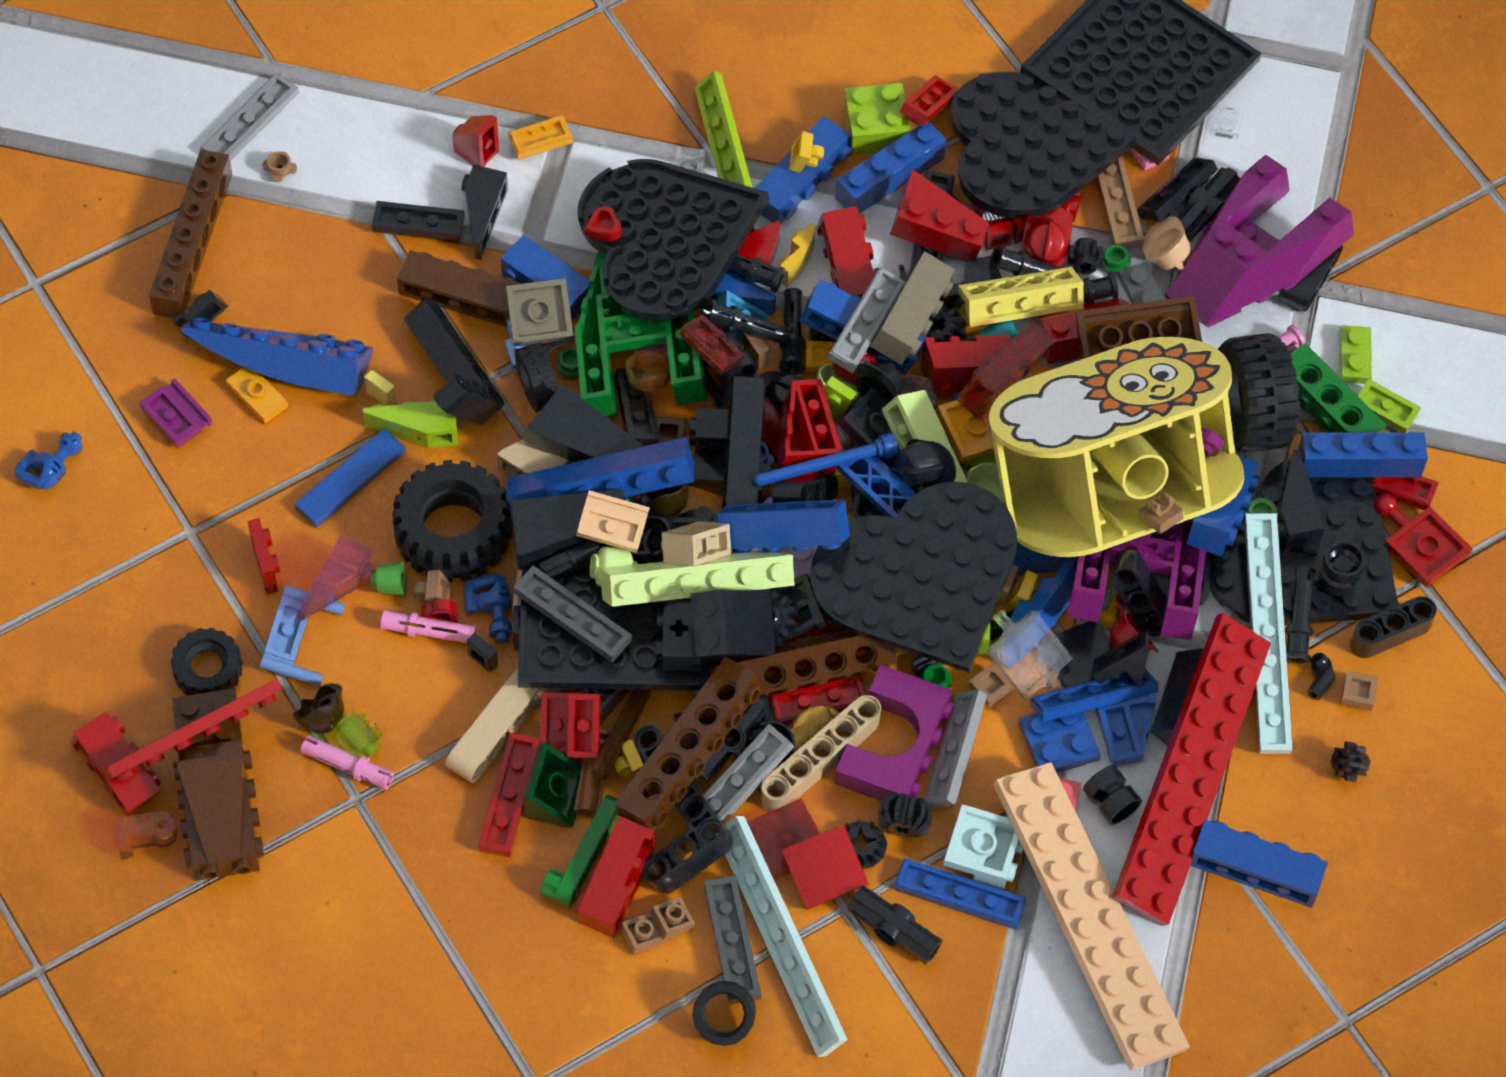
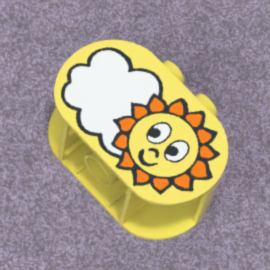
(1107, 436)

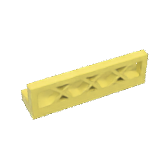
(1024, 298)

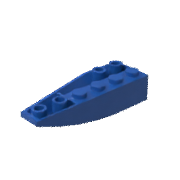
(289, 357)

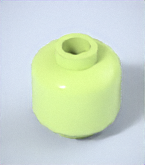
(607, 558)

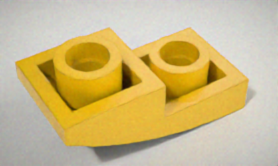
(801, 250)

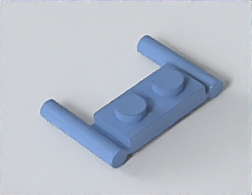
(287, 635)

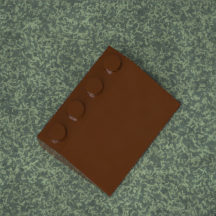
(1119, 325)

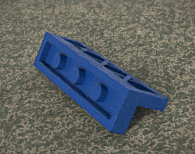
(882, 479)

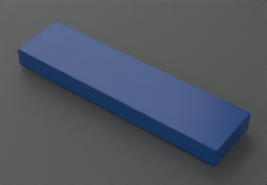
(350, 478)
(1091, 696)
(960, 893)

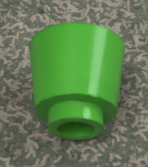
(390, 579)

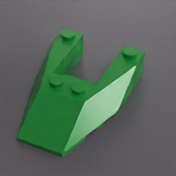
(609, 330)

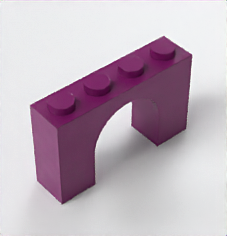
(924, 708)

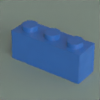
(531, 263)

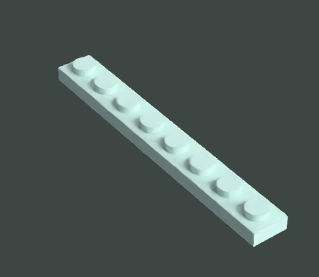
(1268, 622)
(783, 940)

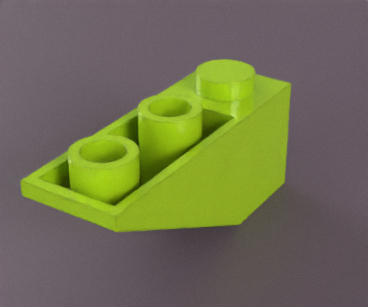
(414, 422)

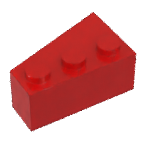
(807, 426)

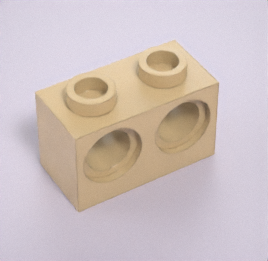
(696, 543)

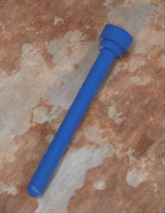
(883, 447)

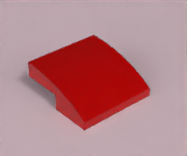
(571, 723)
(825, 867)

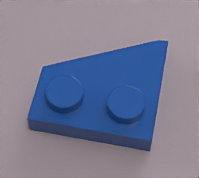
(1126, 728)

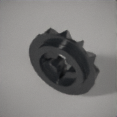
(875, 849)

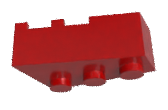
(938, 220)
(847, 249)
(953, 362)
(104, 745)
(616, 877)

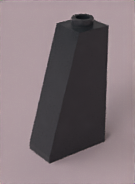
(576, 429)
(548, 525)

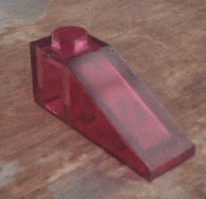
(338, 576)

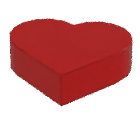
(603, 225)
(441, 609)

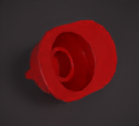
(1048, 237)
(1125, 627)

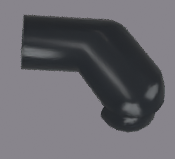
(1323, 674)

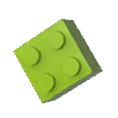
(874, 117)

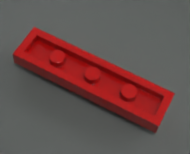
(508, 795)

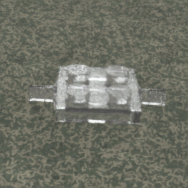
(1029, 653)

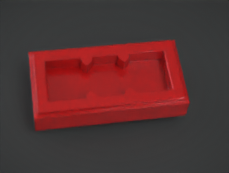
(1408, 490)

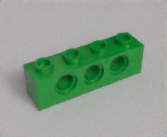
(1330, 387)

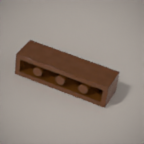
(455, 287)

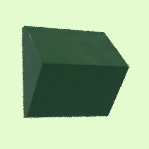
(552, 788)

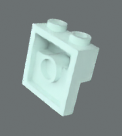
(984, 847)

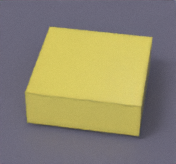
(380, 388)

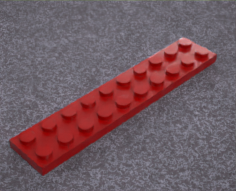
(1191, 770)

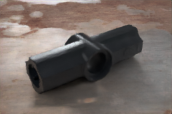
(1206, 201)
(749, 720)
(894, 924)

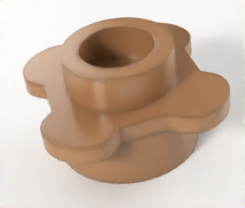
(279, 159)

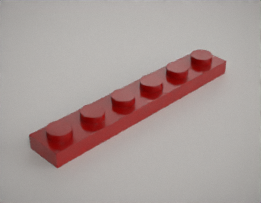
(182, 737)

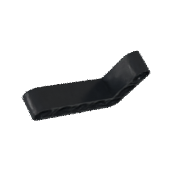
(467, 387)
(744, 402)
(695, 839)

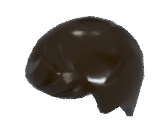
(666, 501)
(322, 712)

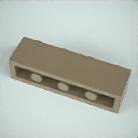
(913, 308)

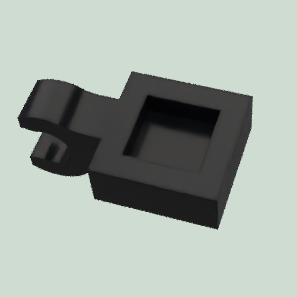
(206, 306)

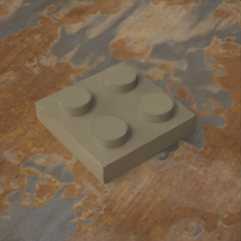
(539, 312)

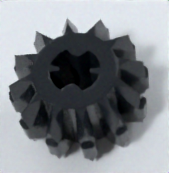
(946, 325)
(905, 815)

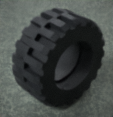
(1261, 392)
(443, 487)

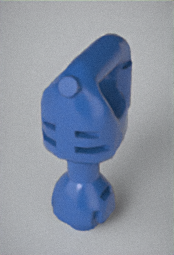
(48, 465)
(494, 601)

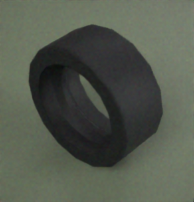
(711, 1034)

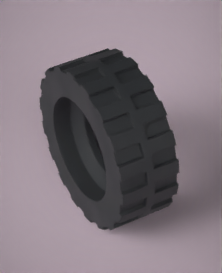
(536, 375)
(202, 641)

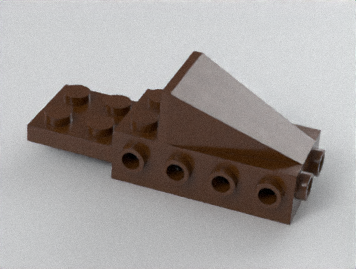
(216, 793)

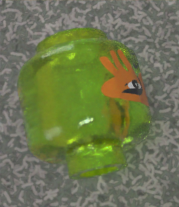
(358, 734)

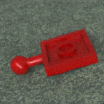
(1424, 544)

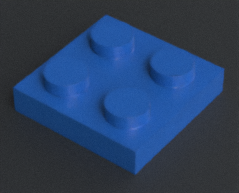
(1062, 741)

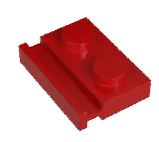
(267, 563)

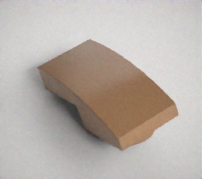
(658, 926)

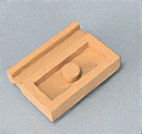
(612, 521)

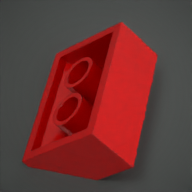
(1063, 330)

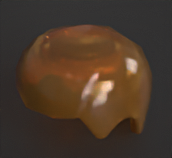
(648, 371)

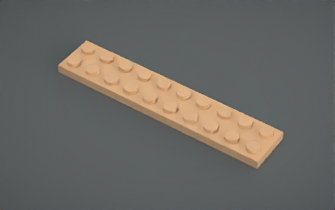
(1091, 916)

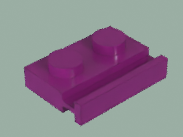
(175, 413)

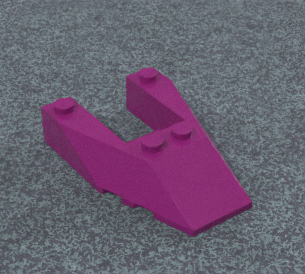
(1244, 263)
(1163, 554)

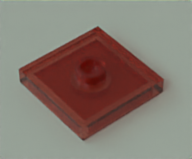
(781, 830)

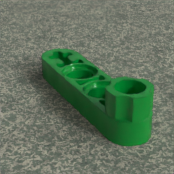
(566, 887)

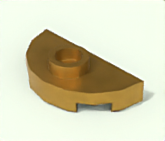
(810, 723)

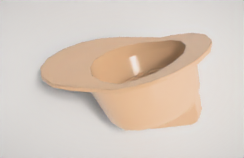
(1167, 244)

